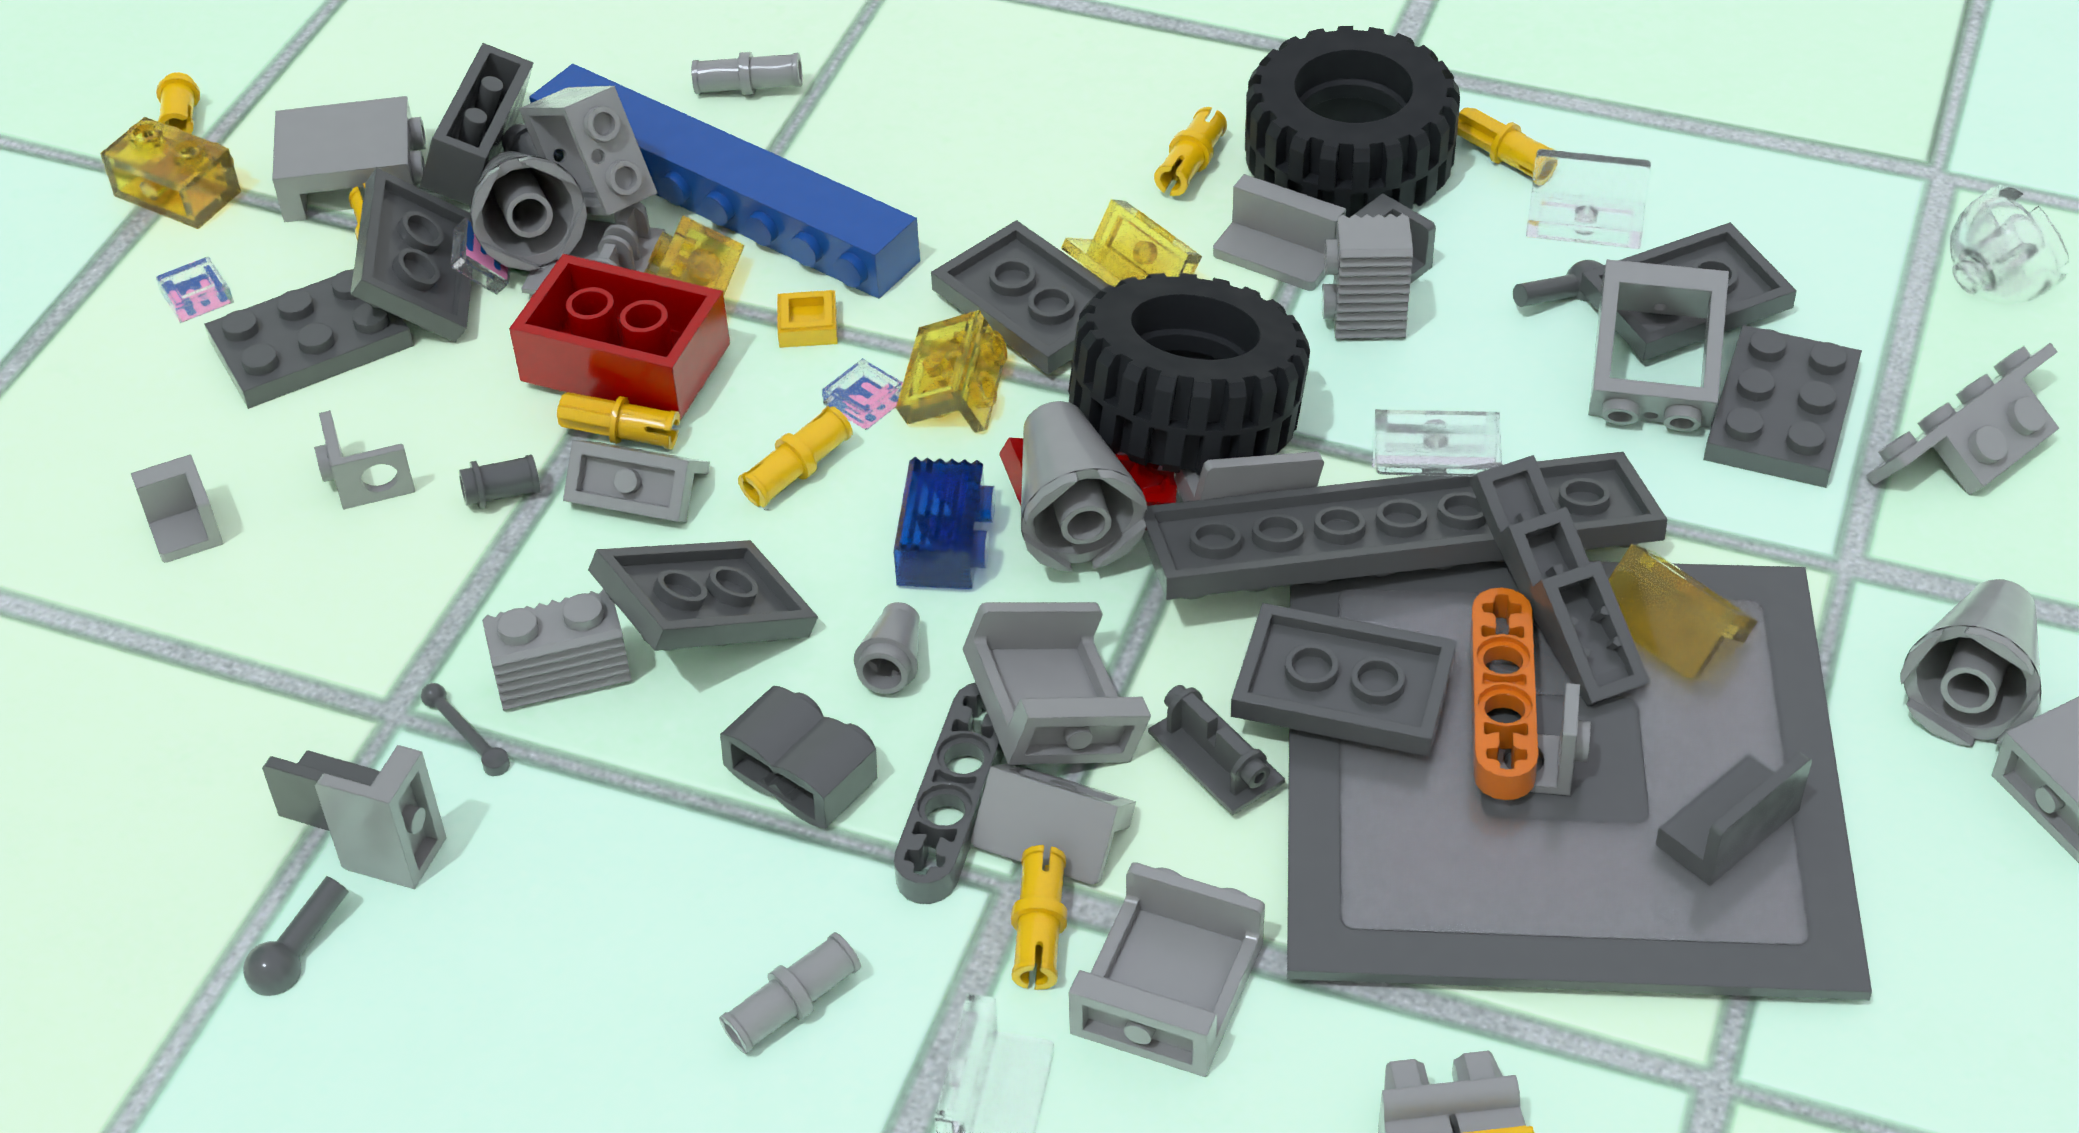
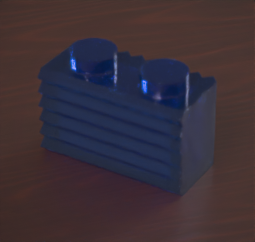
(941, 524)

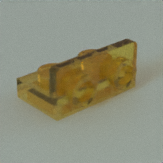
(696, 255)
(954, 369)

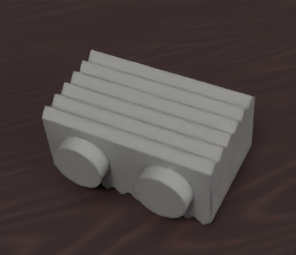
(1370, 277)
(556, 649)

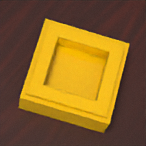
(807, 318)

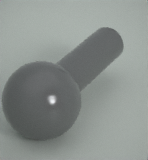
(1555, 287)
(276, 965)

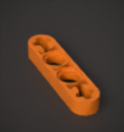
(1508, 691)

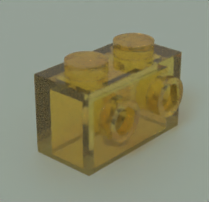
(171, 172)

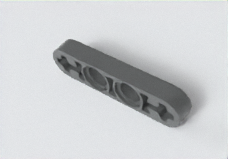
(950, 789)

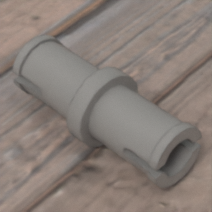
(747, 73)
(790, 992)

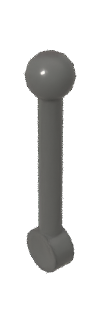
(494, 760)

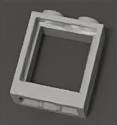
(595, 145)
(1659, 291)

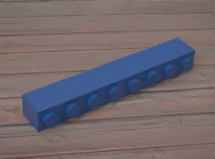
(763, 193)

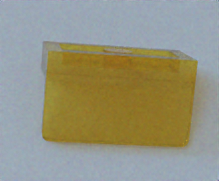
(1131, 246)
(1674, 611)

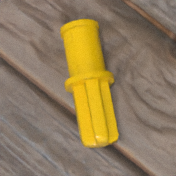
(1502, 141)
(618, 419)

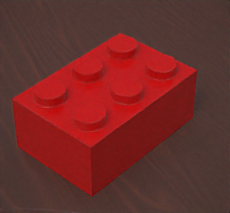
(620, 335)

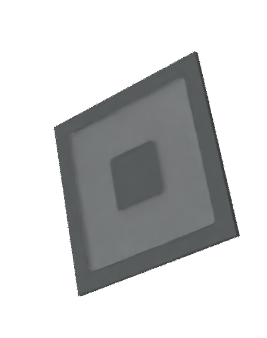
(1433, 882)

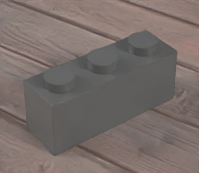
(475, 123)

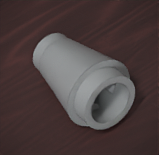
(889, 650)

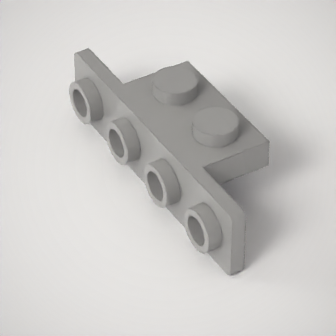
(1986, 432)

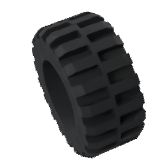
(1352, 118)
(1188, 370)

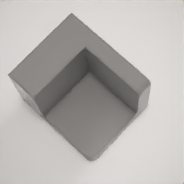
(177, 508)

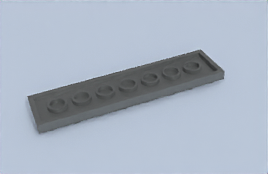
(1377, 527)

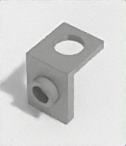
(349, 469)
(1560, 751)

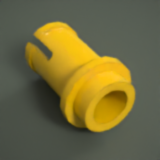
(178, 97)

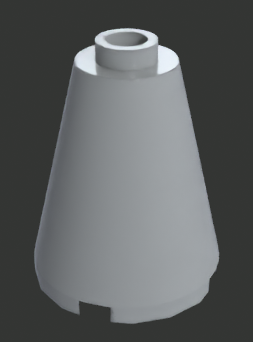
(527, 210)
(1075, 492)
(1977, 666)

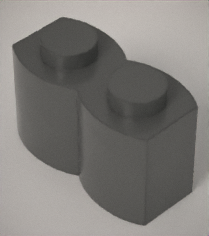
(799, 755)

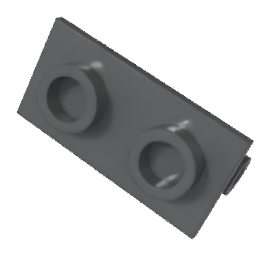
(1213, 751)

